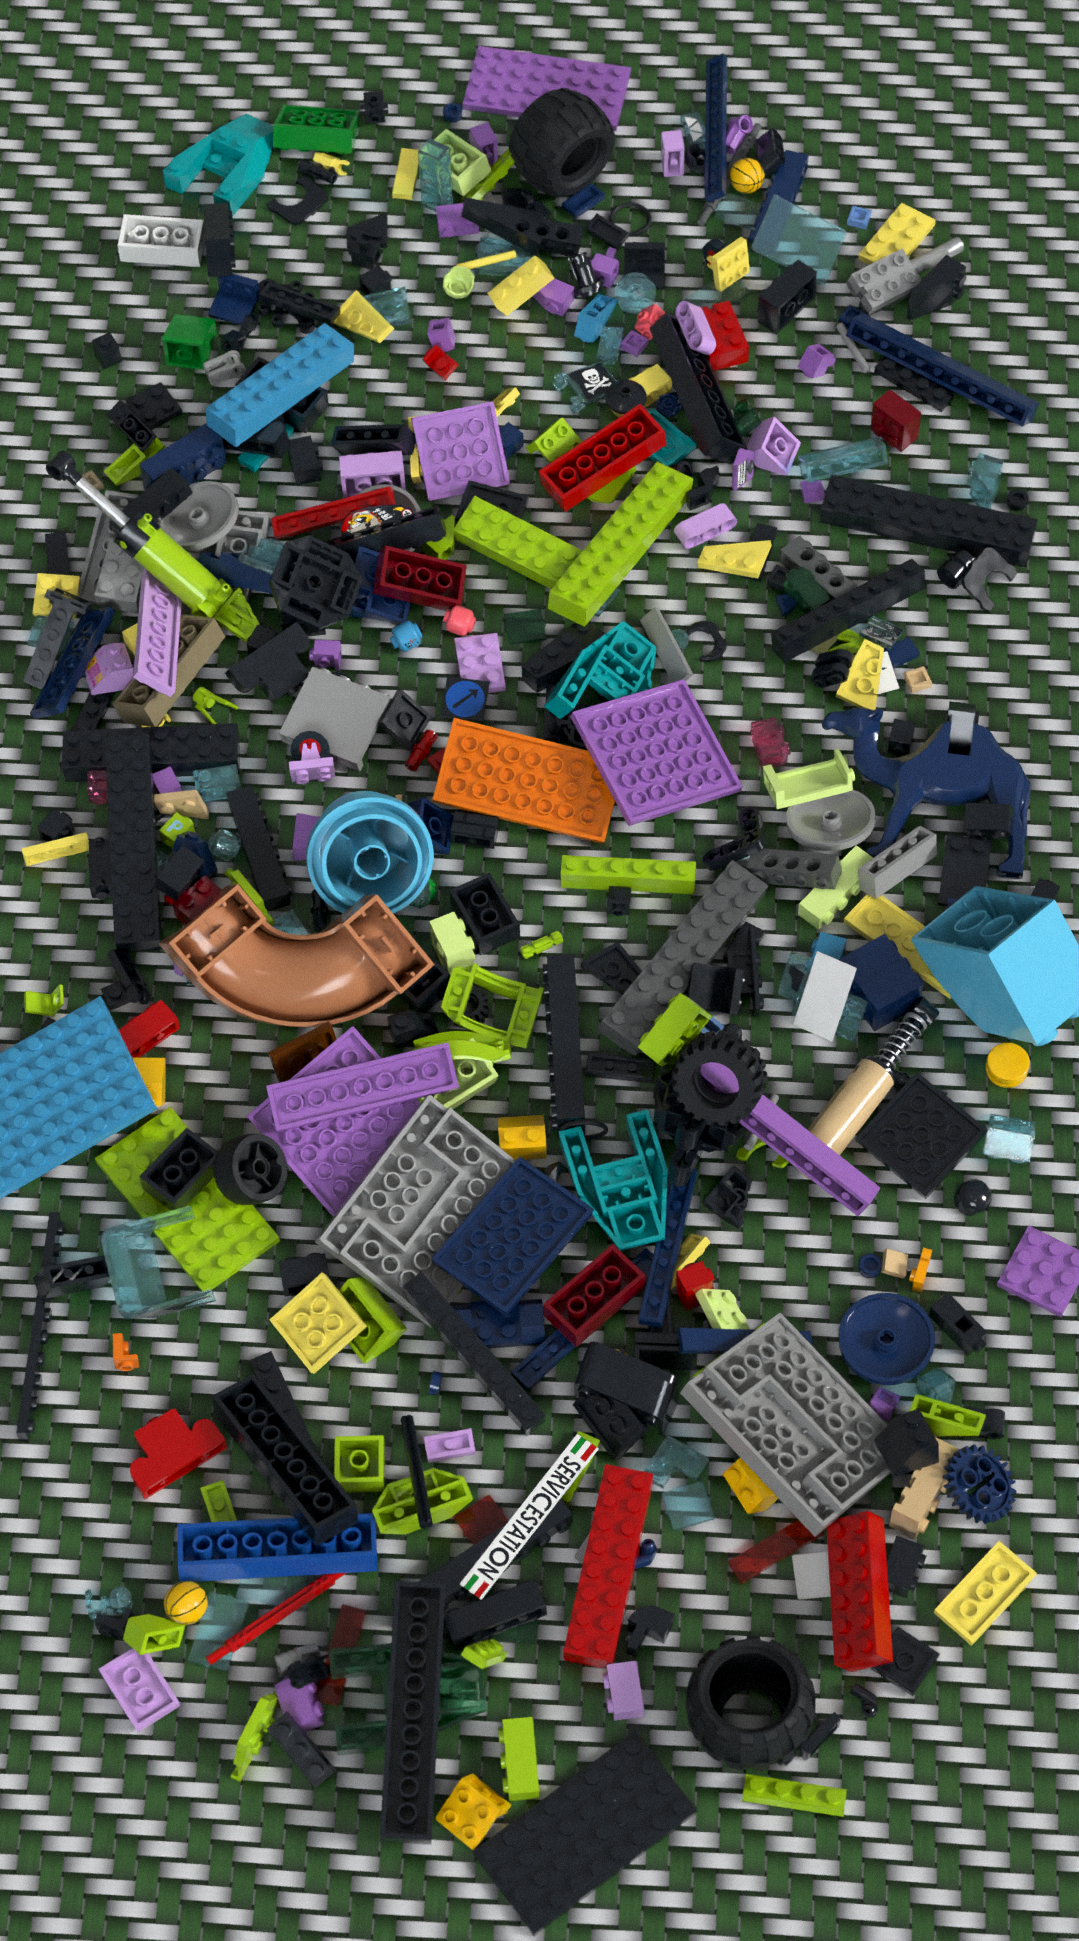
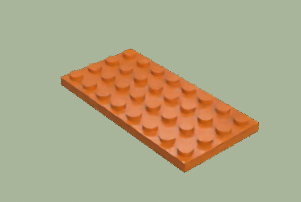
(524, 781)

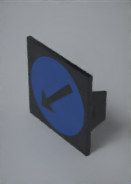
(465, 699)

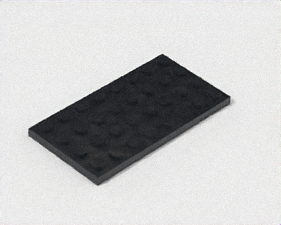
(584, 1833)

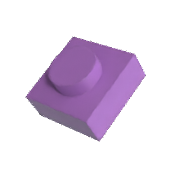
(634, 343)
(812, 491)

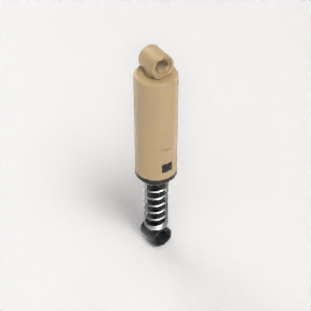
(869, 1082)

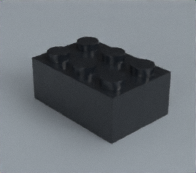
(786, 296)
(485, 913)
(180, 1171)

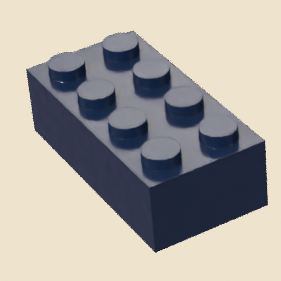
(190, 457)

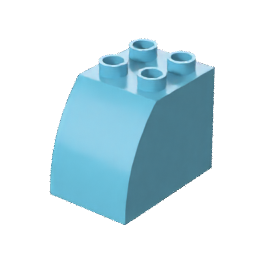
(1005, 962)

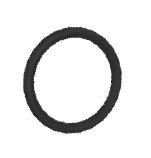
(633, 205)
(587, 1122)

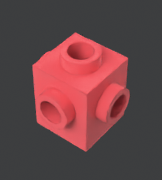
(646, 318)

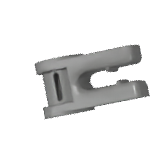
(223, 367)

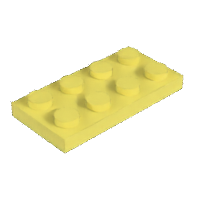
(902, 230)
(985, 1593)

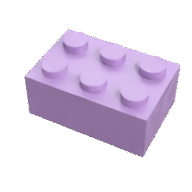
(370, 470)

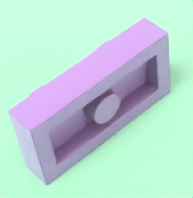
(449, 1445)

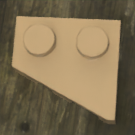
(183, 802)

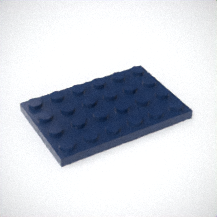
(512, 1236)

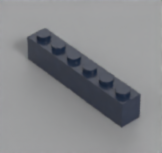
(785, 185)

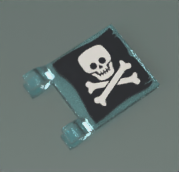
(587, 383)

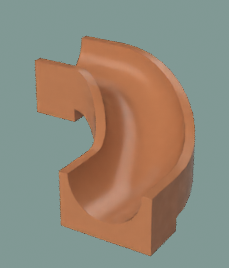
(293, 977)

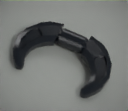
(710, 628)

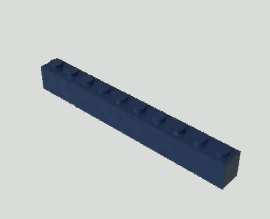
(942, 369)

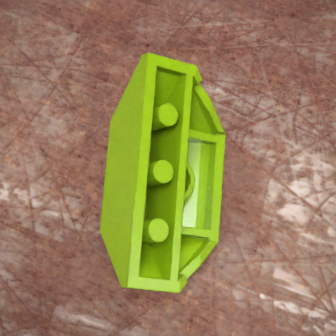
(396, 1506)

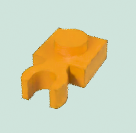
(918, 1274)

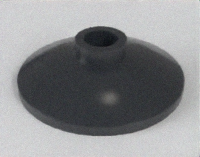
(624, 396)

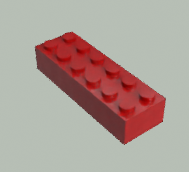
(602, 457)
(859, 1592)

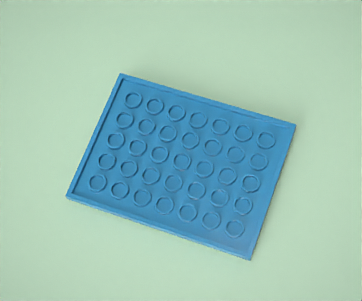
(65, 1093)

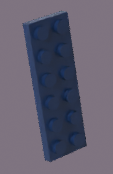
(72, 663)

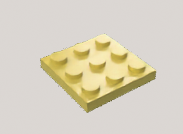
(318, 1323)

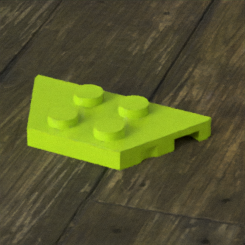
(251, 1741)

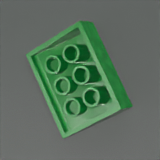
(316, 129)

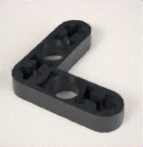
(742, 846)

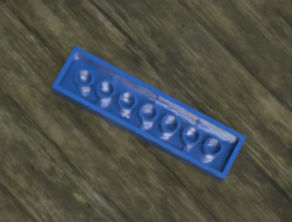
(271, 1550)

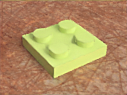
(721, 1309)

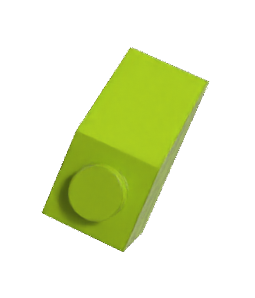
(152, 1633)

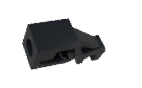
(236, 339)

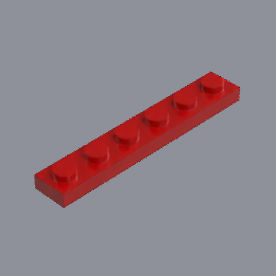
(328, 513)

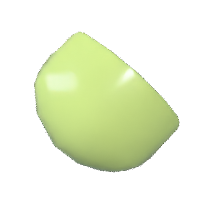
(458, 282)

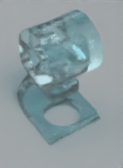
(119, 1600)

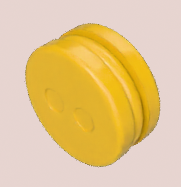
(1007, 1065)

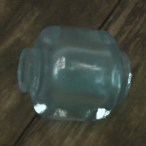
(224, 845)

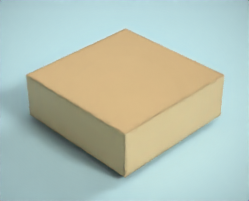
(917, 679)
(894, 1263)

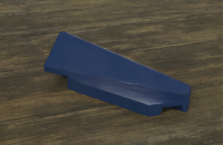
(234, 572)

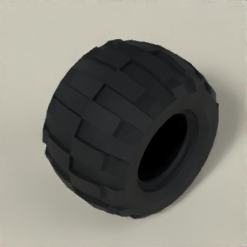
(561, 142)
(746, 1666)

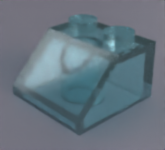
(985, 479)
(1009, 1138)

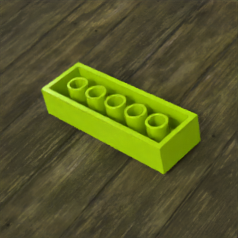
(514, 542)

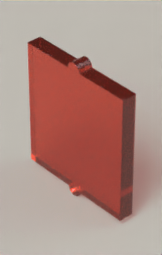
(481, 1519)

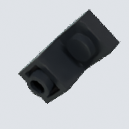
(707, 483)

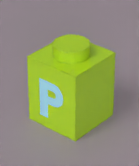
(174, 826)

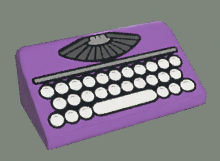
(742, 468)

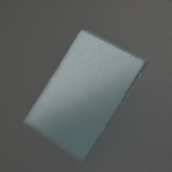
(796, 234)

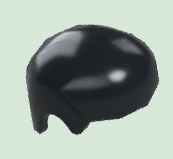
(695, 158)
(972, 1197)

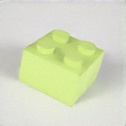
(451, 942)

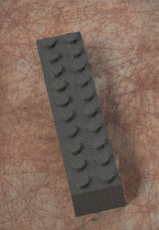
(694, 941)

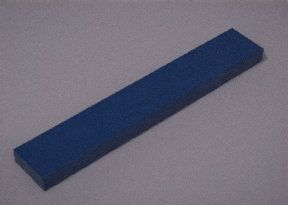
(715, 1340)

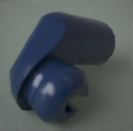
(646, 1554)

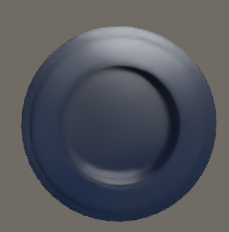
(452, 112)
(870, 1266)
(435, 1383)

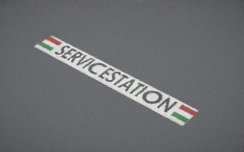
(529, 1516)

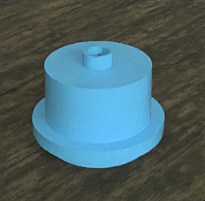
(368, 848)

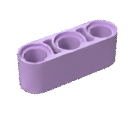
(695, 327)
(705, 526)

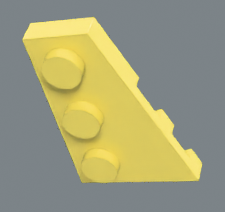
(736, 558)

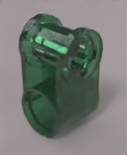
(745, 417)

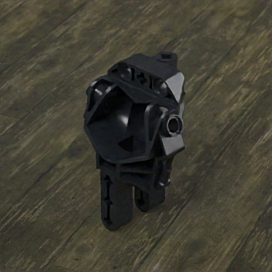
(685, 1129)

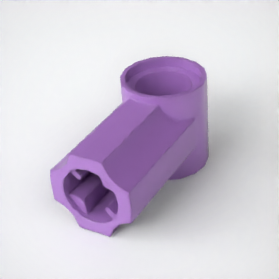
(736, 131)

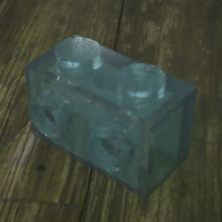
(216, 781)

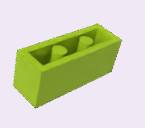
(519, 1759)

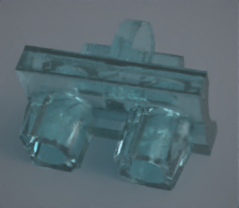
(610, 344)

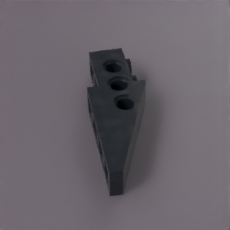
(524, 227)

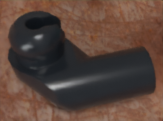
(867, 1698)

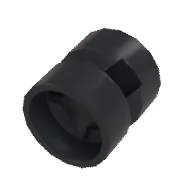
(953, 570)

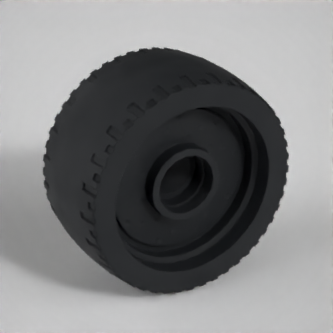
(250, 1169)

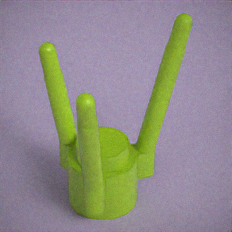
(205, 698)

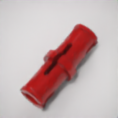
(421, 750)

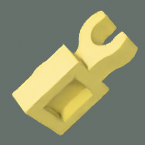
(330, 161)

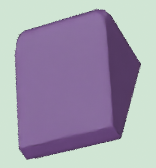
(884, 1403)

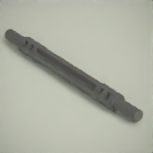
(742, 152)

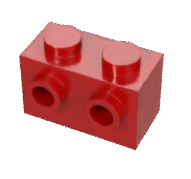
(691, 1280)

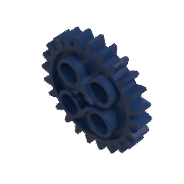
(993, 1497)

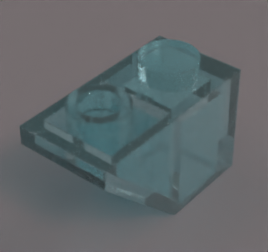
(937, 1385)

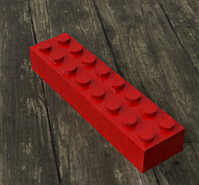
(608, 1567)

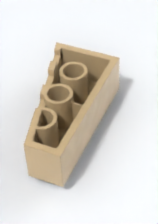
(921, 1497)

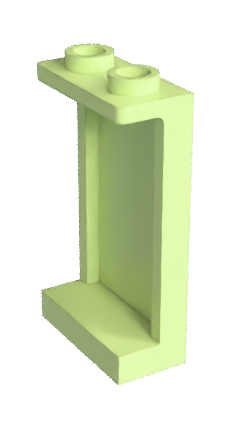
(809, 782)

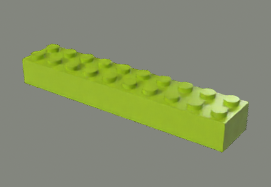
(620, 544)

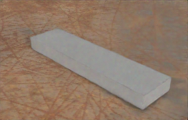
(667, 647)

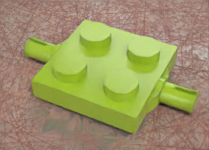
(237, 878)

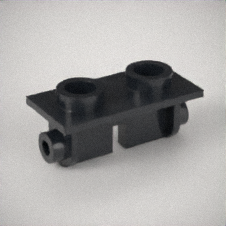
(306, 1673)

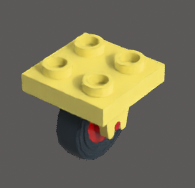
(726, 262)

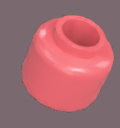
(459, 620)

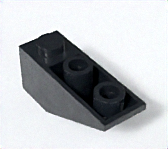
(132, 425)

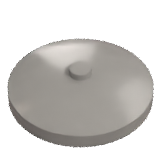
(203, 516)
(832, 821)

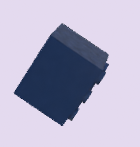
(883, 981)

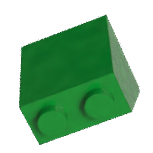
(189, 341)

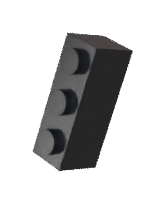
(72, 1277)

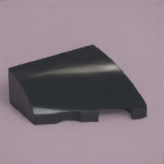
(730, 1197)

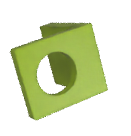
(44, 1003)

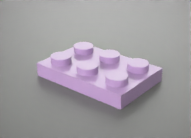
(481, 660)
(139, 1688)

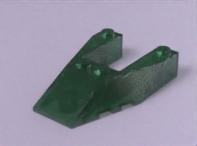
(459, 1698)

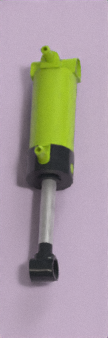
(152, 547)

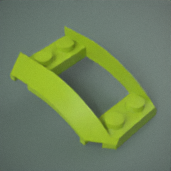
(525, 1009)
(483, 1048)

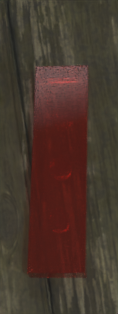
(771, 1551)
(345, 1635)

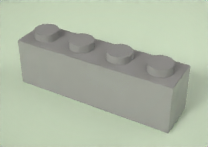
(897, 862)

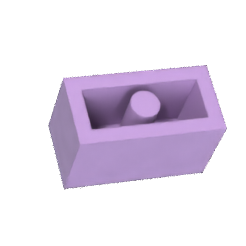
(672, 153)
(624, 1689)

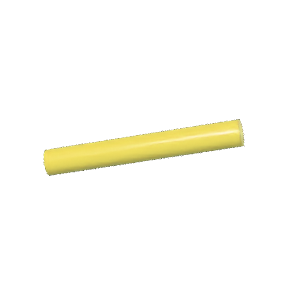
(489, 260)

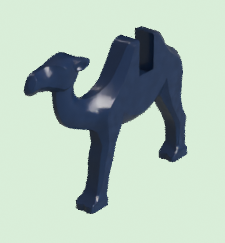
(939, 777)

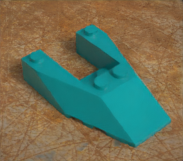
(233, 151)
(612, 665)
(625, 1193)

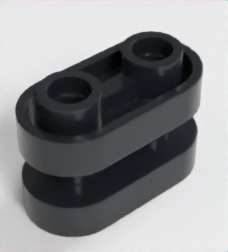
(832, 668)

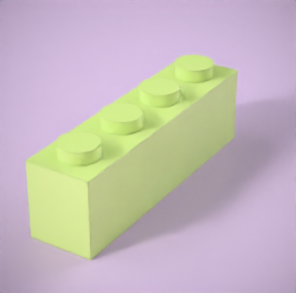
(822, 904)

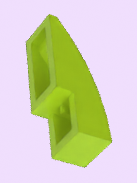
(127, 465)

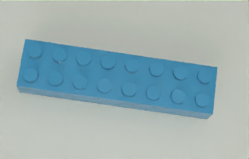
(279, 385)

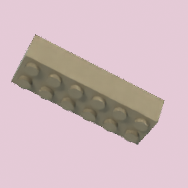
(197, 642)

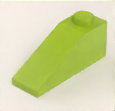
(948, 1419)

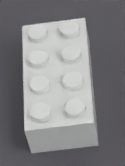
(161, 240)

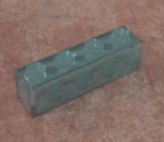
(435, 174)
(843, 459)

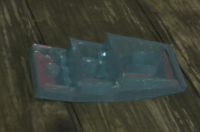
(263, 556)

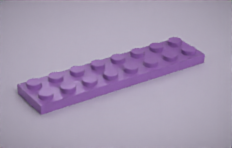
(362, 1087)

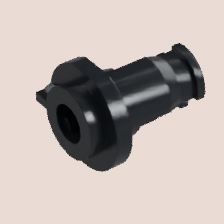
(585, 276)

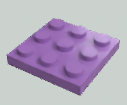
(1042, 1271)

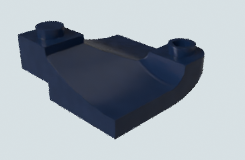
(373, 605)

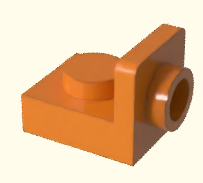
(121, 1356)

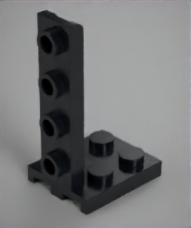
(54, 631)

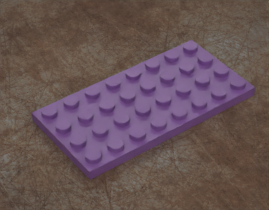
(511, 80)

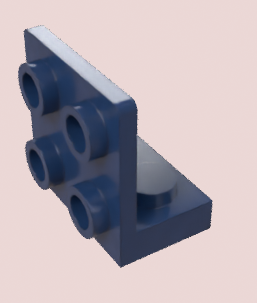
(234, 299)

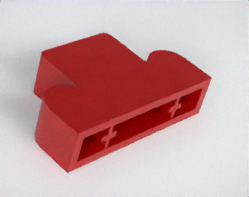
(172, 1450)

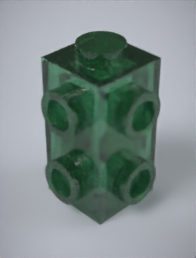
(805, 590)

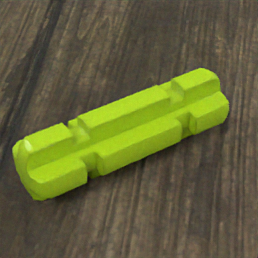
(541, 944)

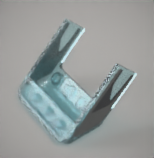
(136, 1270)

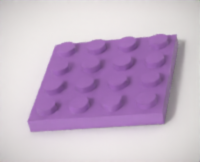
(460, 448)

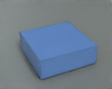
(859, 217)

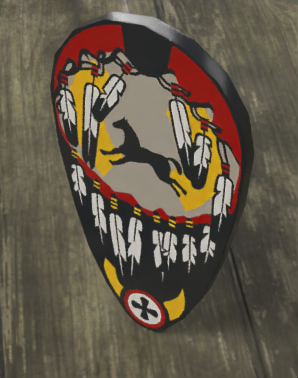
(372, 516)

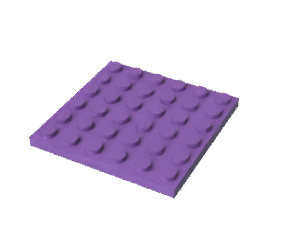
(656, 752)
(338, 1152)

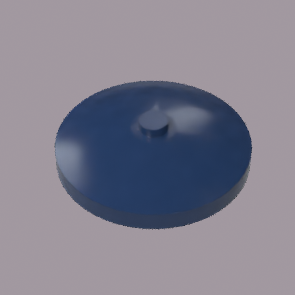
(886, 1339)

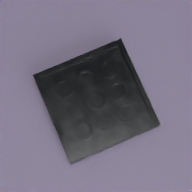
(921, 1135)

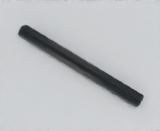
(416, 1472)

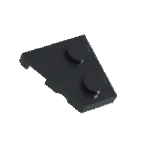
(376, 226)

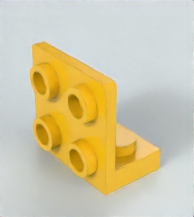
(471, 1810)

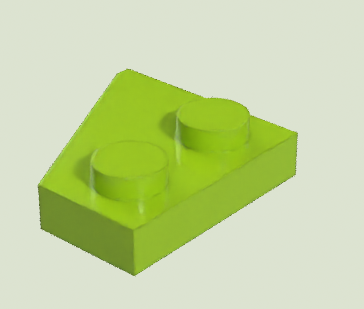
(237, 616)

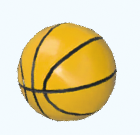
(746, 175)
(185, 1602)

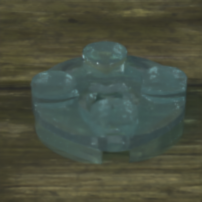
(627, 285)

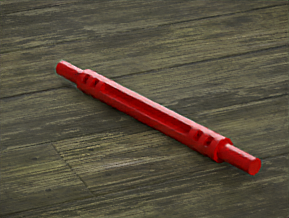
(274, 1616)

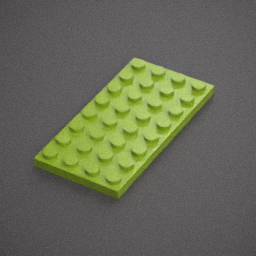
(222, 1233)

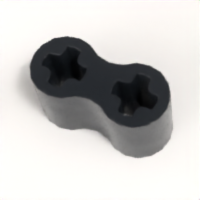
(993, 1425)

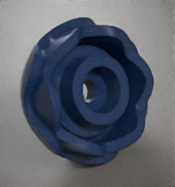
(668, 405)

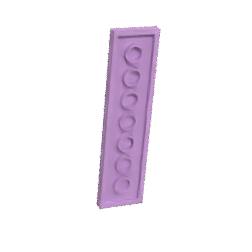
(157, 636)

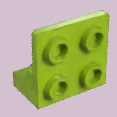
(554, 441)

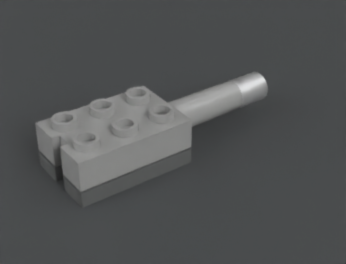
(895, 276)

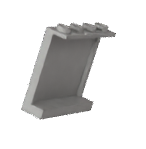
(340, 712)

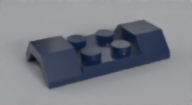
(519, 1328)

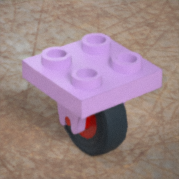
(310, 758)

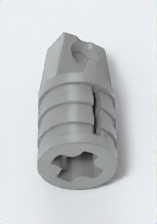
(299, 1653)

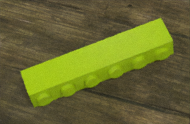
(638, 874)

